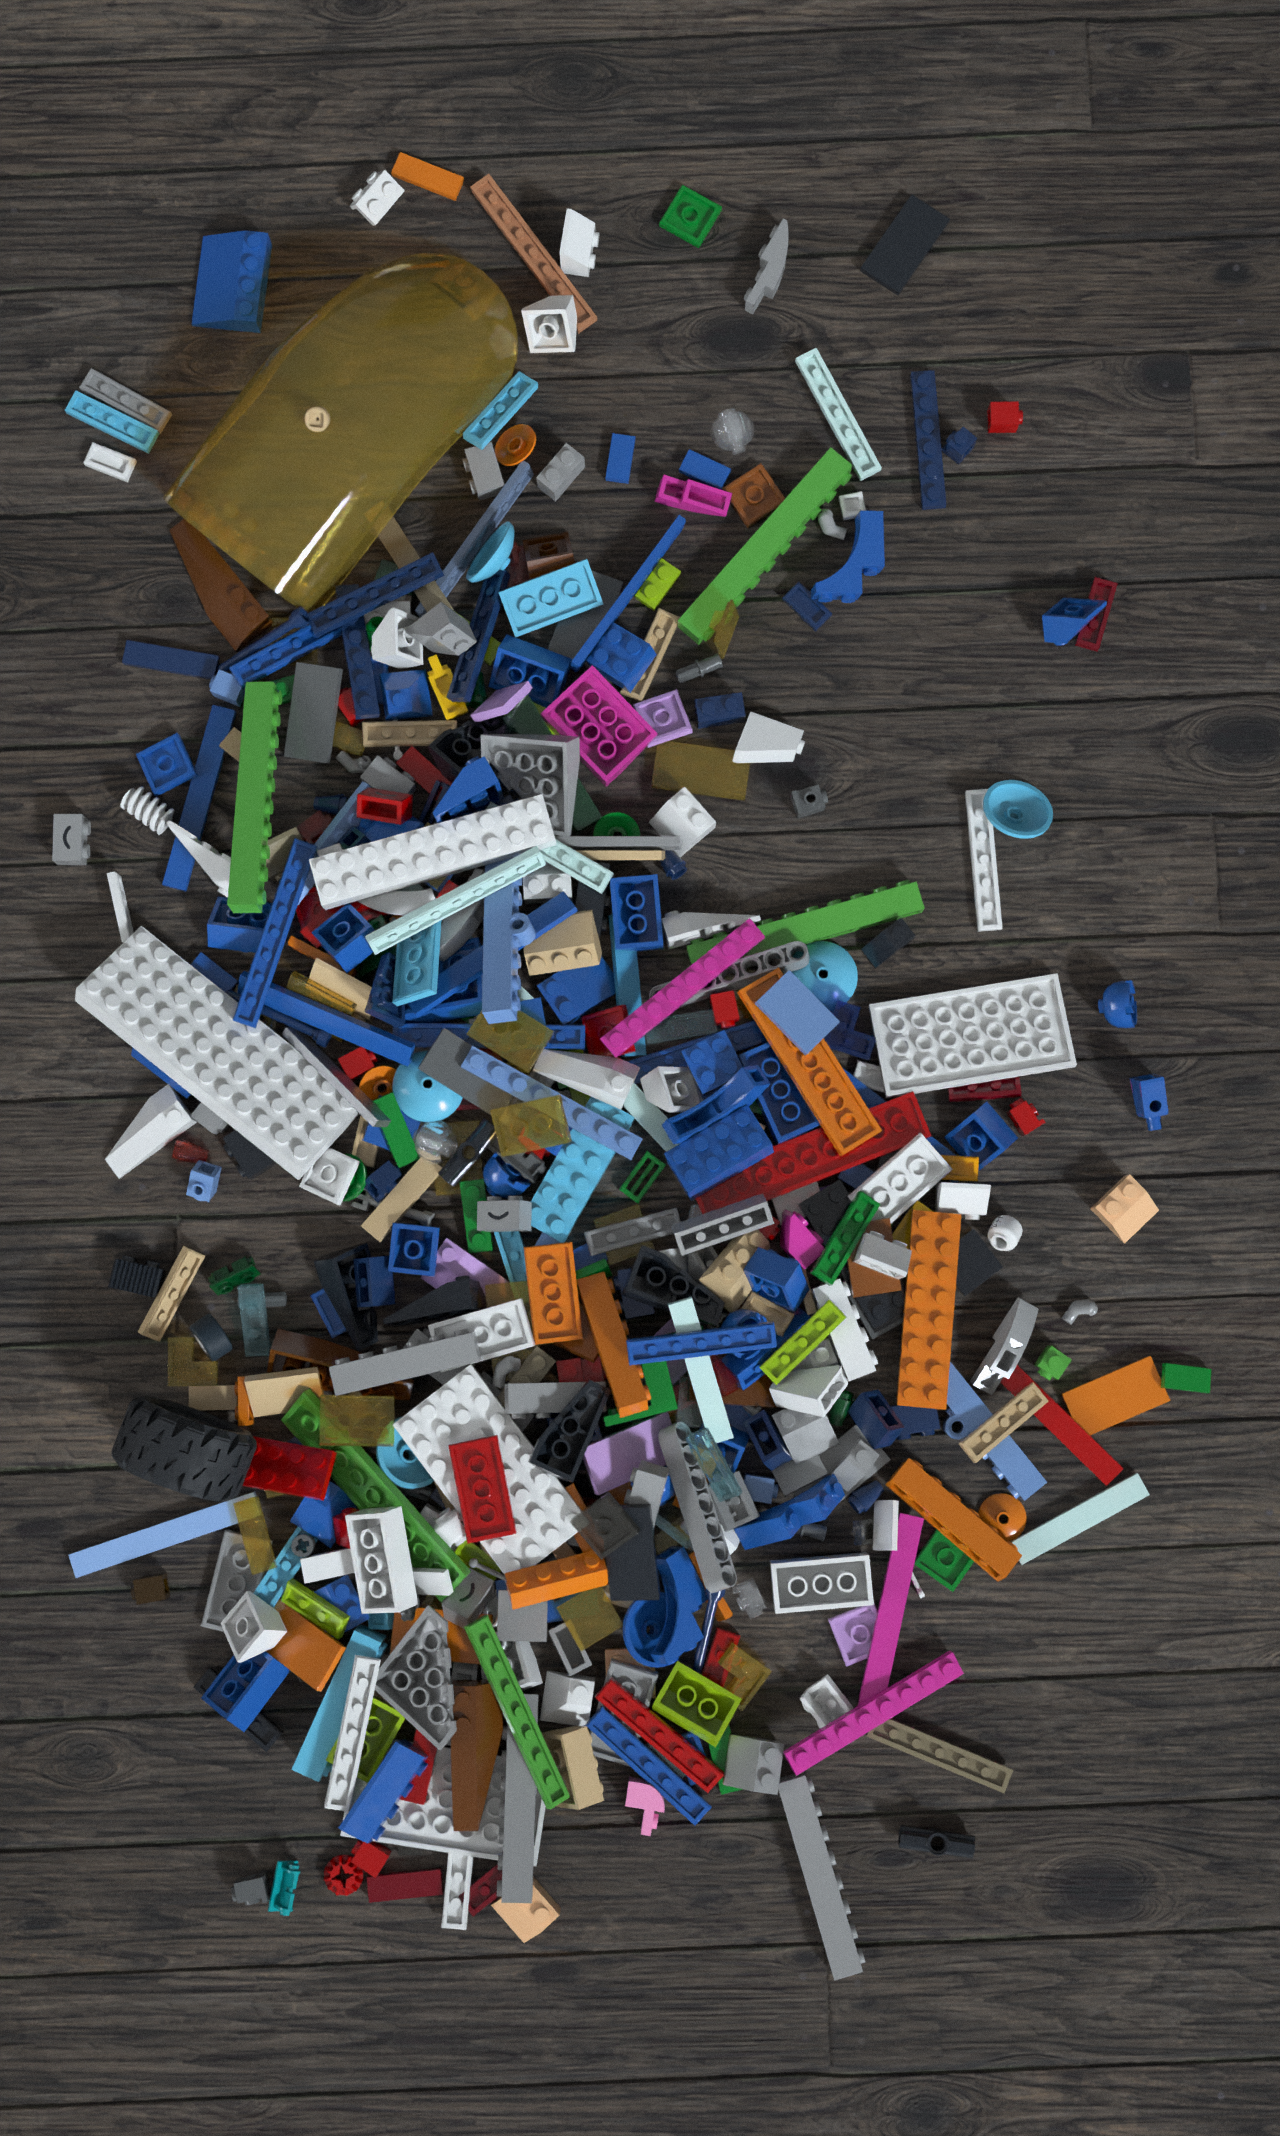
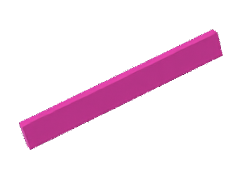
(891, 1607)

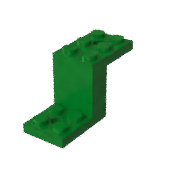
(660, 1389)

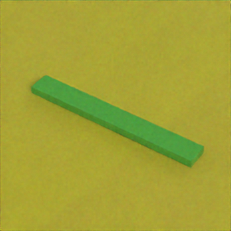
(517, 1712)

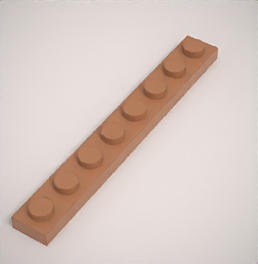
(530, 247)

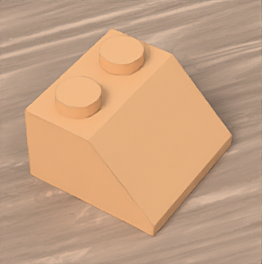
(1125, 1208)
(529, 1918)

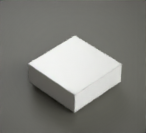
(851, 505)

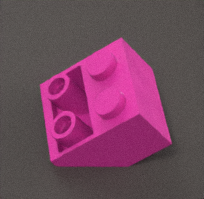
(798, 1241)

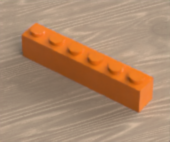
(611, 1343)
(954, 1519)

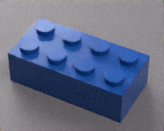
(781, 1101)
(719, 1152)

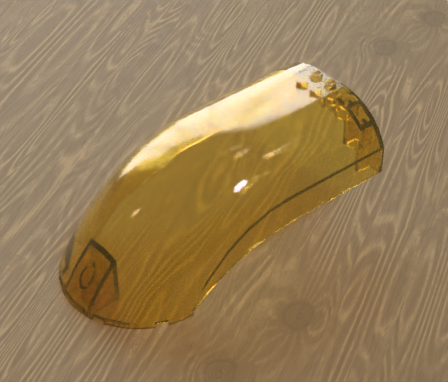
(403, 374)

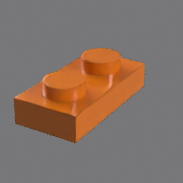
(243, 1411)

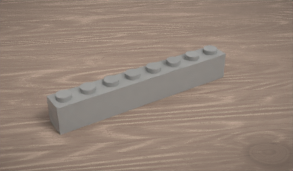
(519, 1820)
(819, 1875)

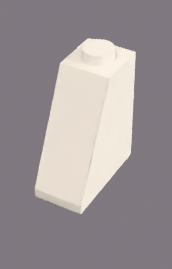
(768, 741)
(810, 1389)

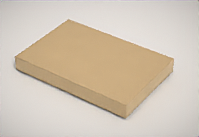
(278, 1391)

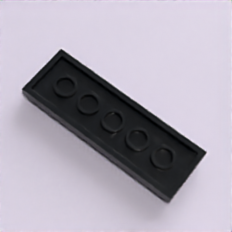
(824, 1214)

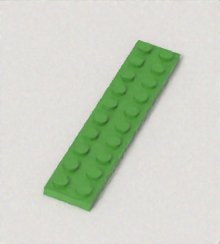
(371, 1488)

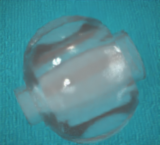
(732, 431)
(435, 1142)

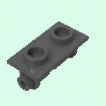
(529, 1167)

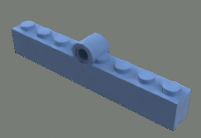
(503, 934)
(1007, 1456)

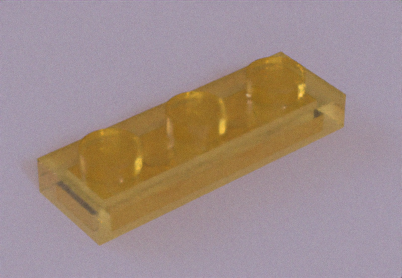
(255, 1535)

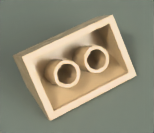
(566, 946)
(343, 985)
(726, 1273)
(576, 1765)

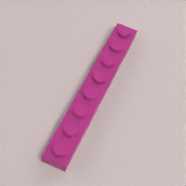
(682, 988)
(873, 1712)

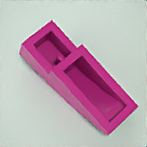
(692, 496)

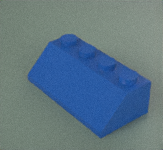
(384, 1791)

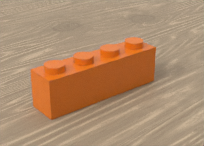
(556, 1579)

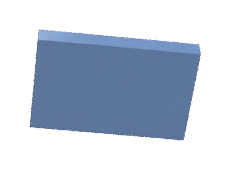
(797, 1012)

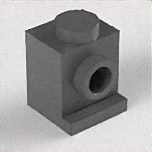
(805, 808)
(251, 1889)

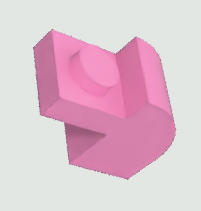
(645, 1796)

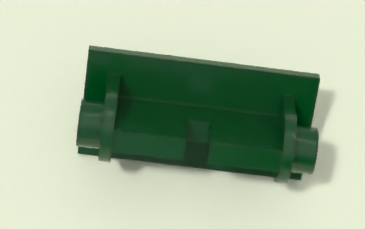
(244, 1272)

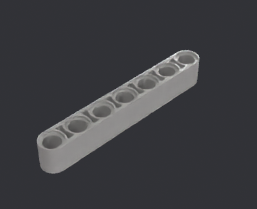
(740, 967)
(697, 1509)

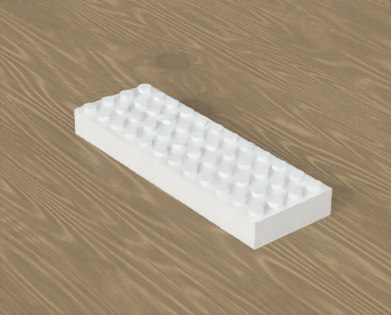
(233, 1069)

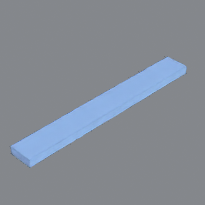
(155, 1537)

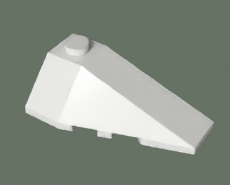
(213, 863)
(688, 926)
(595, 1075)
(155, 1126)
(517, 1652)

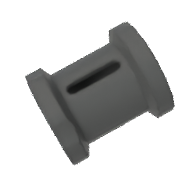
(296, 1542)

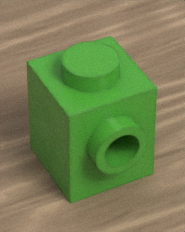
(1052, 1363)

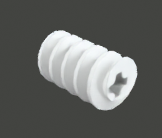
(147, 810)

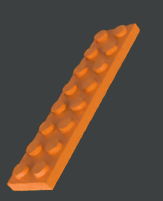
(816, 1076)
(929, 1310)

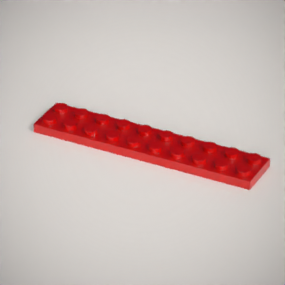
(815, 1158)

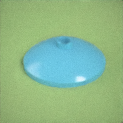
(493, 554)
(1017, 809)
(840, 970)
(421, 1102)
(401, 1471)

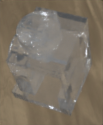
(749, 1598)

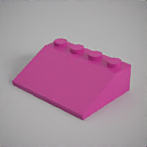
(606, 725)

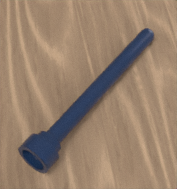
(298, 618)
(320, 1036)
(706, 1629)

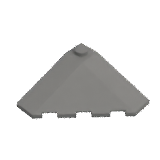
(537, 767)
(419, 1681)

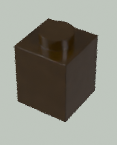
(150, 1588)

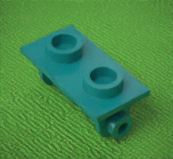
(283, 1884)

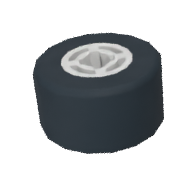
(211, 1337)

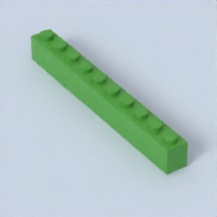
(767, 544)
(253, 798)
(830, 921)

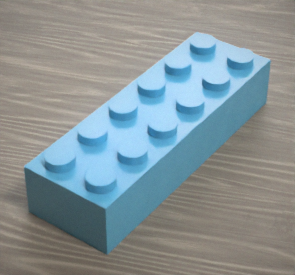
(574, 1176)
(328, 1719)

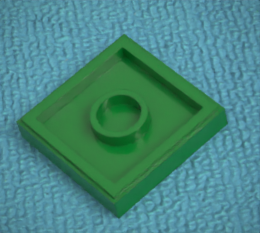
(690, 216)
(943, 1560)

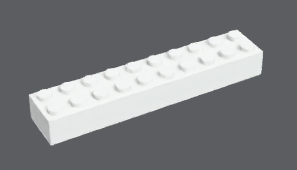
(432, 852)

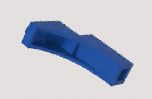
(865, 558)
(735, 1094)
(785, 1519)
(683, 1597)

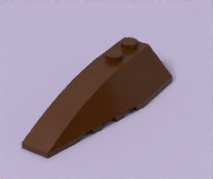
(219, 588)
(301, 1351)
(473, 1750)

